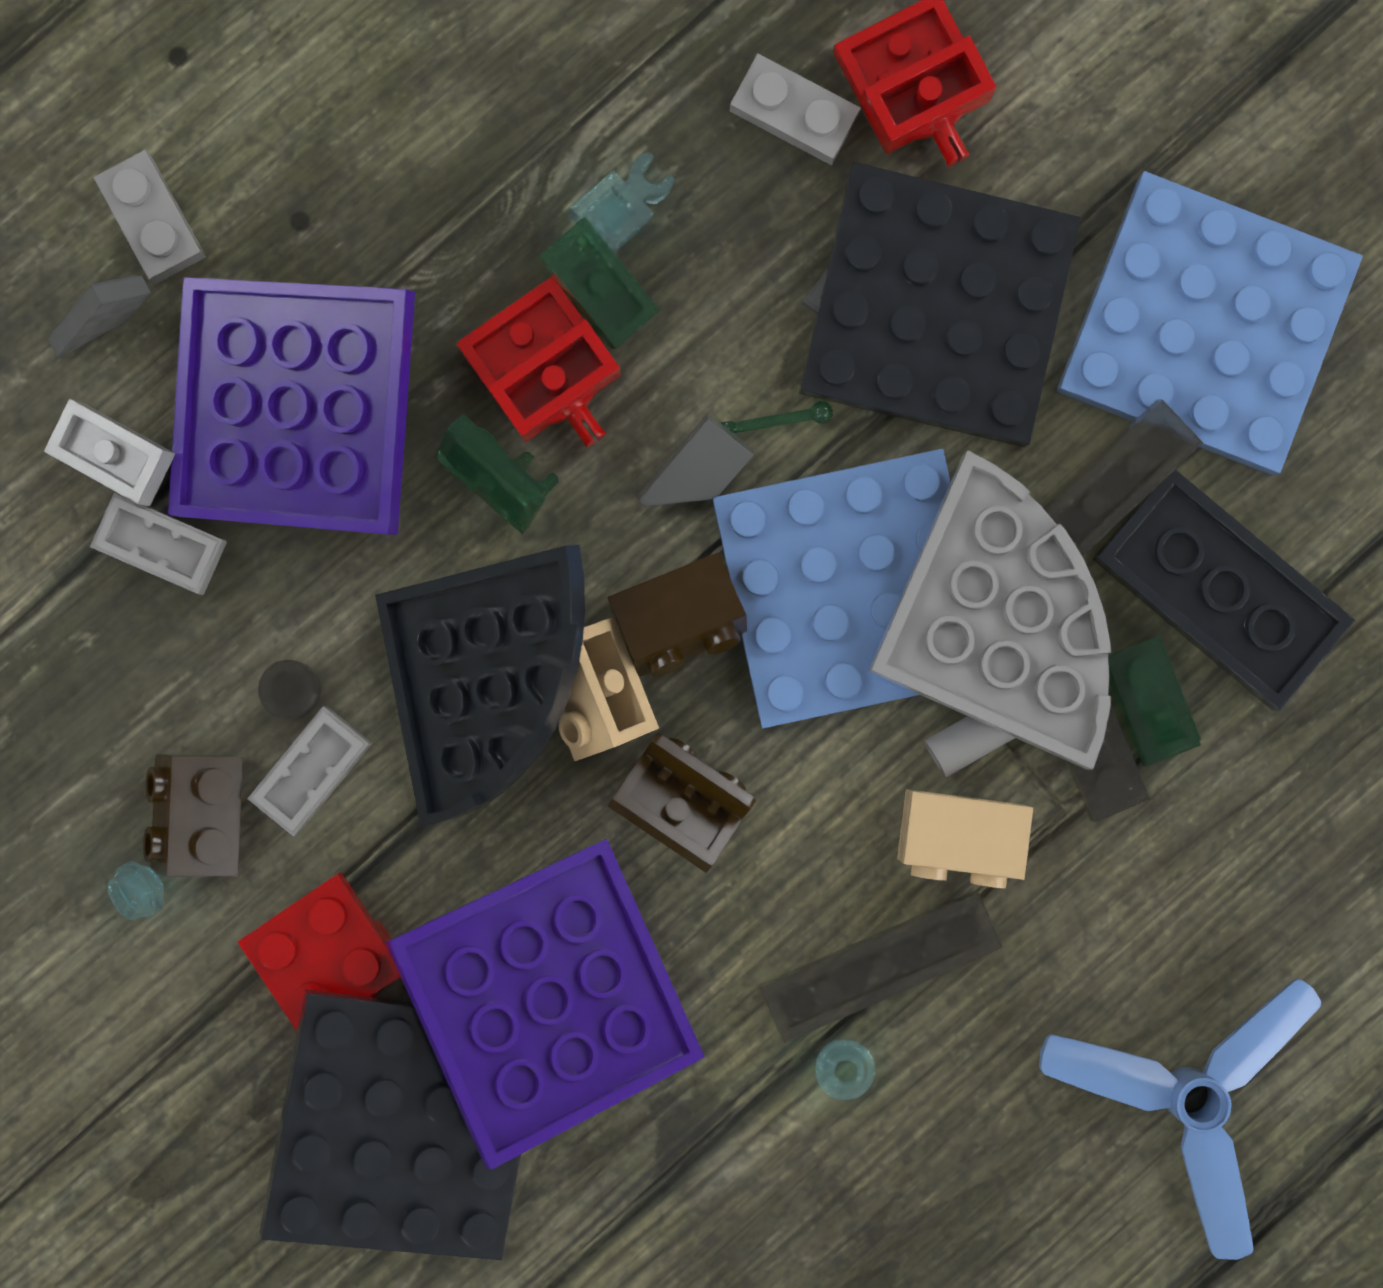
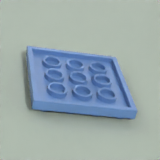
(1213, 319)
(822, 577)

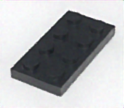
(1224, 590)

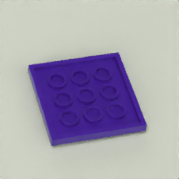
(291, 404)
(545, 1002)

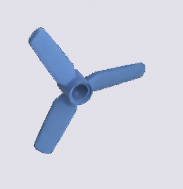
(1204, 1144)

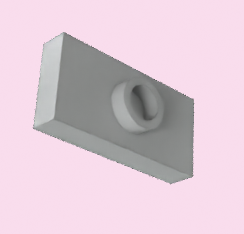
(158, 544)
(309, 771)

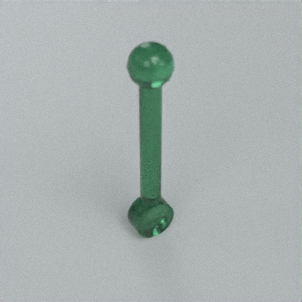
(820, 412)

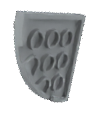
(1003, 619)

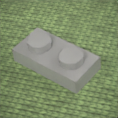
(794, 109)
(149, 217)
(109, 452)

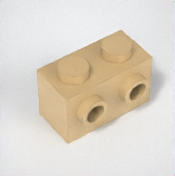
(606, 697)
(964, 836)

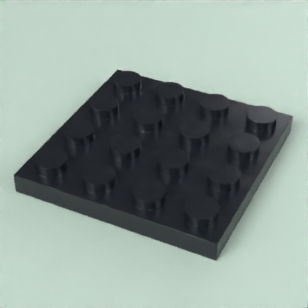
(939, 305)
(377, 1141)

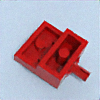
(916, 77)
(542, 363)
(321, 945)

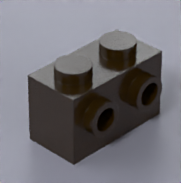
(679, 616)

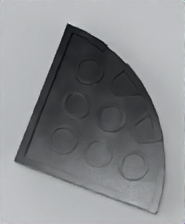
(482, 673)

